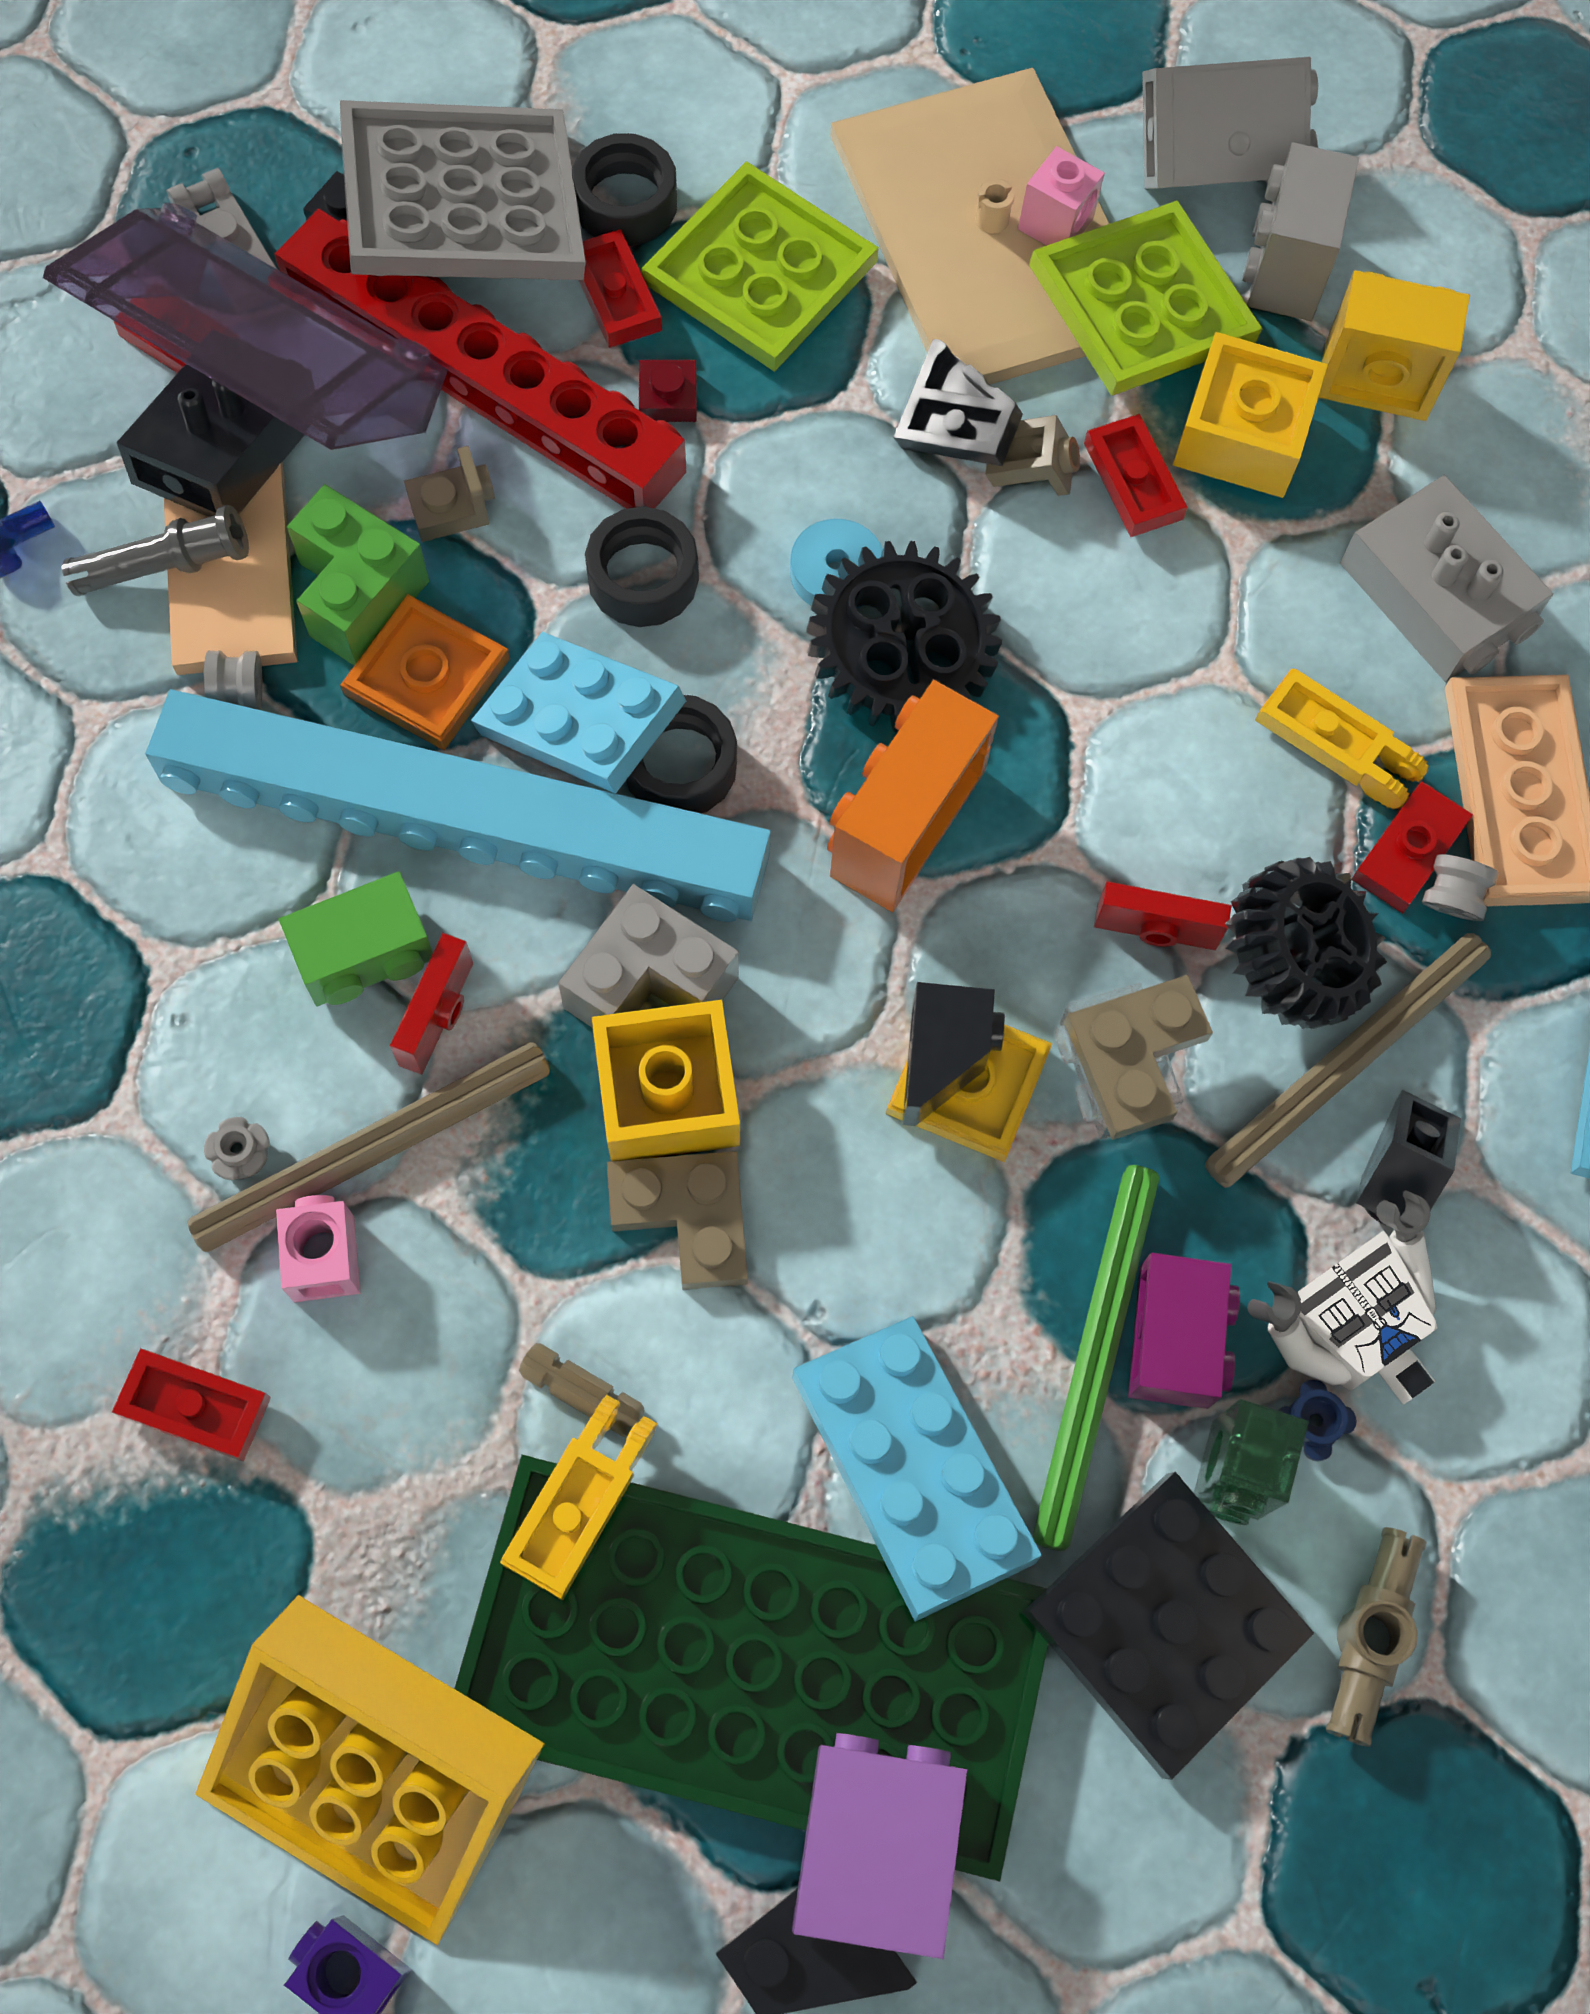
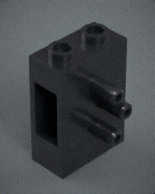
(204, 445)

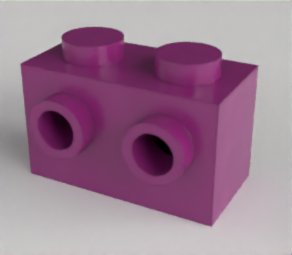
(1182, 1331)

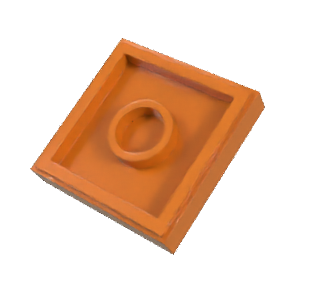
(425, 672)

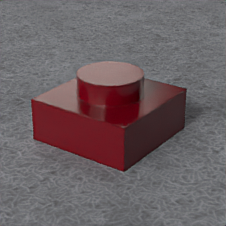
(668, 390)

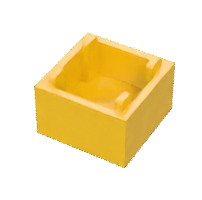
(1393, 344)
(1250, 415)

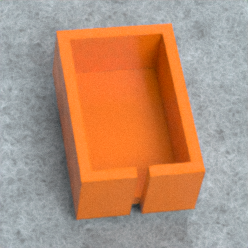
(910, 794)

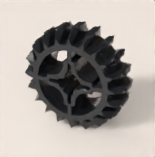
(1289, 945)

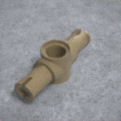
(1363, 1669)

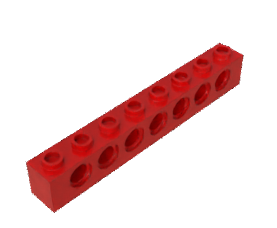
(494, 387)

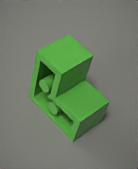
(360, 571)

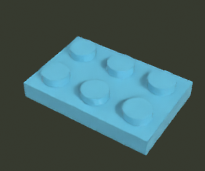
(579, 711)

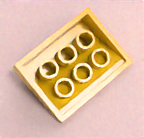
(366, 1767)

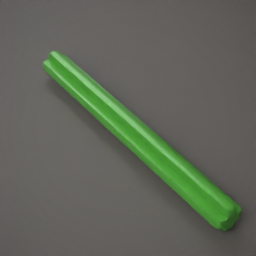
(1095, 1359)

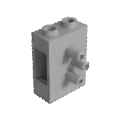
(1225, 120)
(1446, 579)

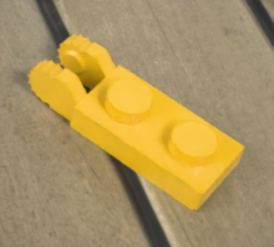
(1341, 738)
(576, 1503)

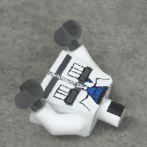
(1363, 1310)

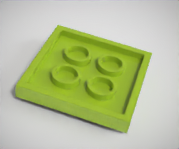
(760, 265)
(1142, 296)

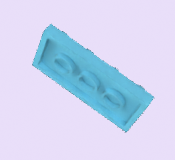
(915, 1468)

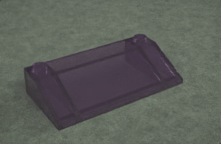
(253, 328)

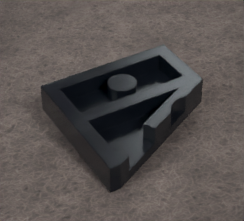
(800, 1972)

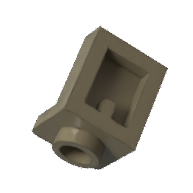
(1039, 453)
(451, 498)

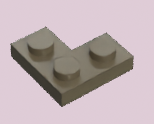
(1120, 1046)
(695, 1195)

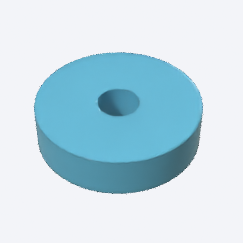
(823, 544)

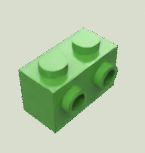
(357, 940)

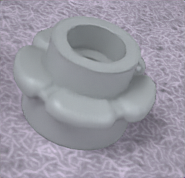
(242, 1164)

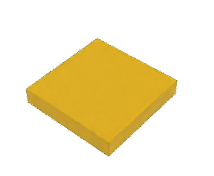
(993, 1104)

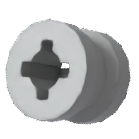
(234, 678)
(1460, 887)

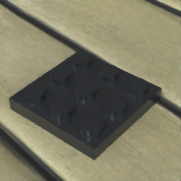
(1168, 1625)

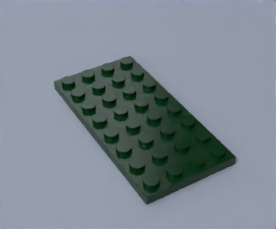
(733, 1644)

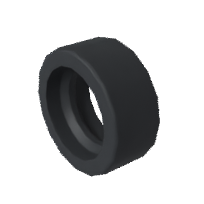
(625, 155)
(636, 527)
(713, 787)

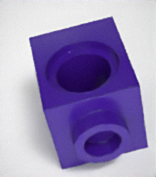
(380, 1969)

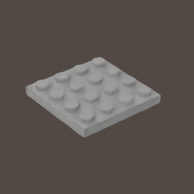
(459, 191)

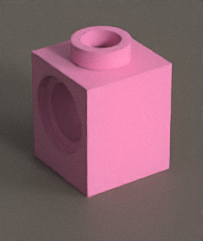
(1060, 198)
(327, 1276)

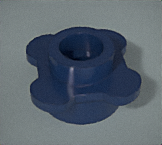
(1334, 1415)

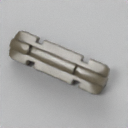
(577, 1386)

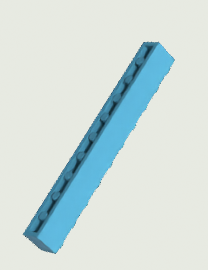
(459, 805)

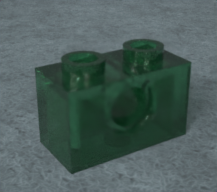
(1250, 1462)

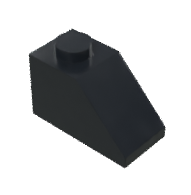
(948, 1044)
(1411, 1154)

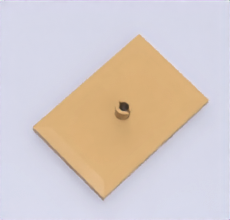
(946, 205)

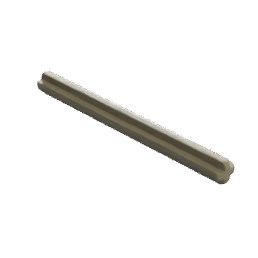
(1347, 1060)
(368, 1146)

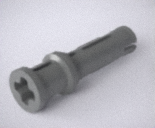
(180, 546)

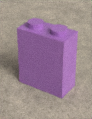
(880, 1847)

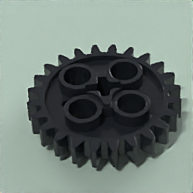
(851, 640)

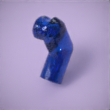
(19, 528)

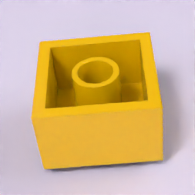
(666, 1081)

